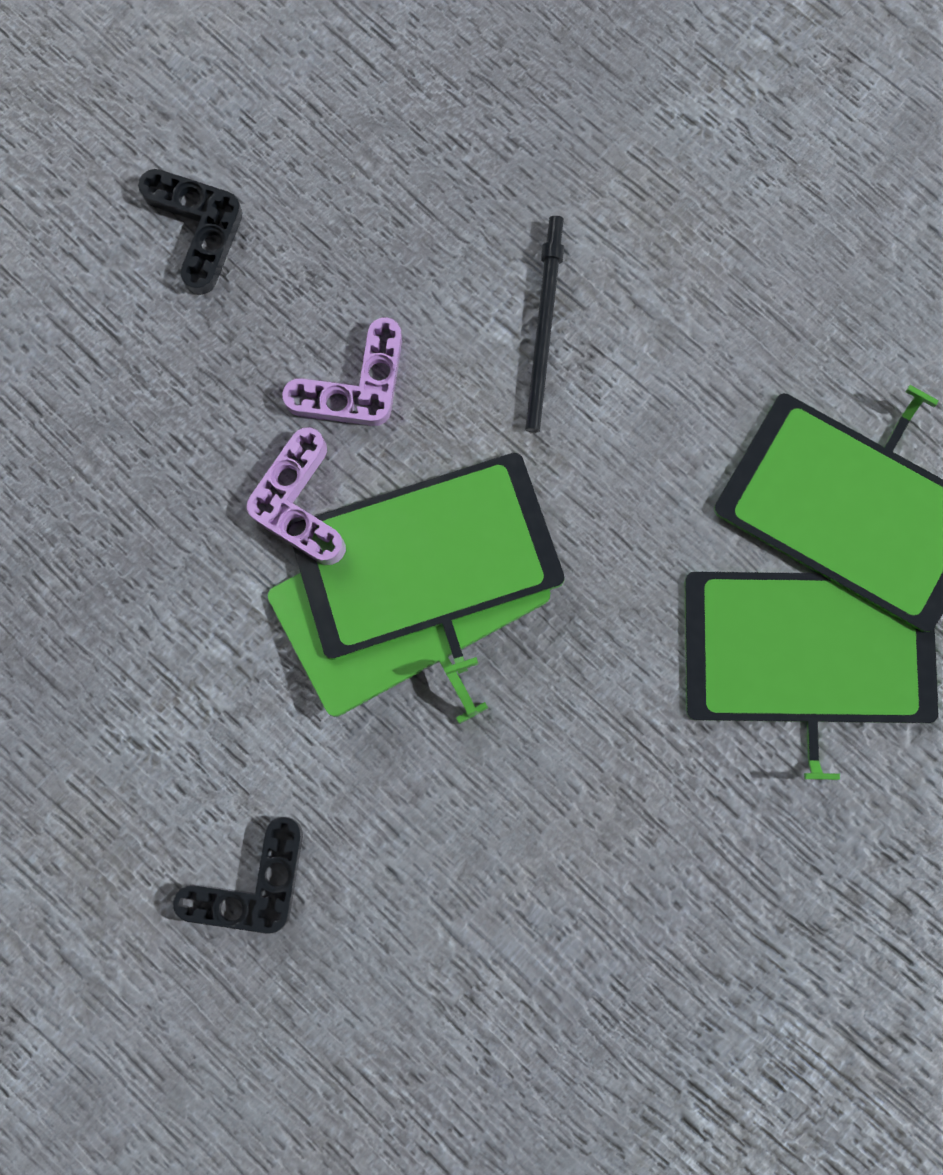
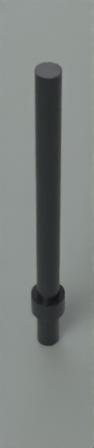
(552, 256)

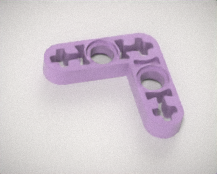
(367, 390)
(285, 510)

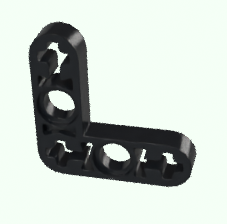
(205, 213)
(252, 902)

